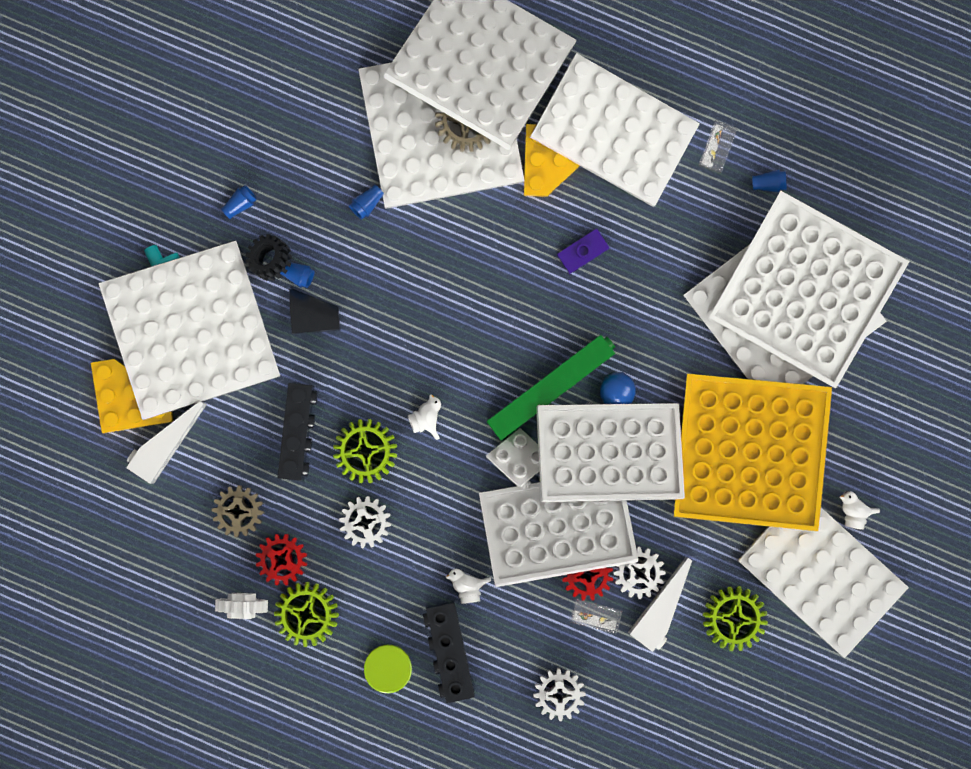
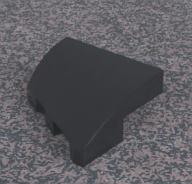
(312, 314)

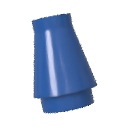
(772, 181)
(241, 200)
(366, 202)
(299, 274)

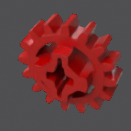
(272, 553)
(589, 585)

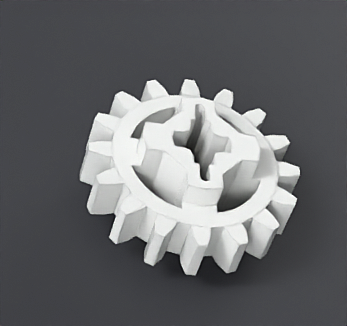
(368, 533)
(631, 581)
(241, 605)
(547, 694)

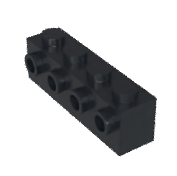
(296, 428)
(449, 651)

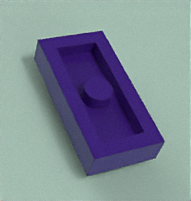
(583, 251)

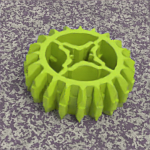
(362, 435)
(317, 618)
(733, 630)

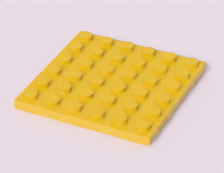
(754, 451)

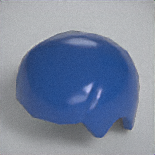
(617, 389)

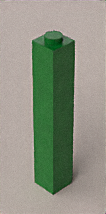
(552, 386)

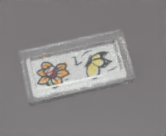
(717, 146)
(596, 616)

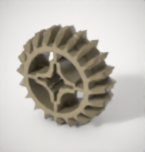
(463, 140)

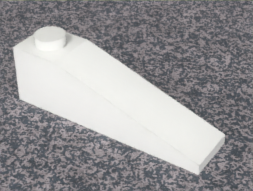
(156, 453)
(657, 617)

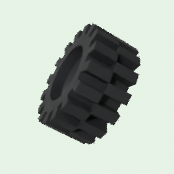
(258, 252)

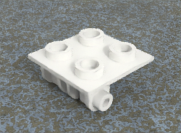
(517, 458)

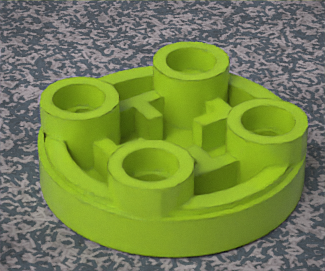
(387, 668)

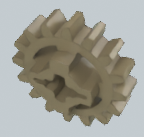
(238, 500)

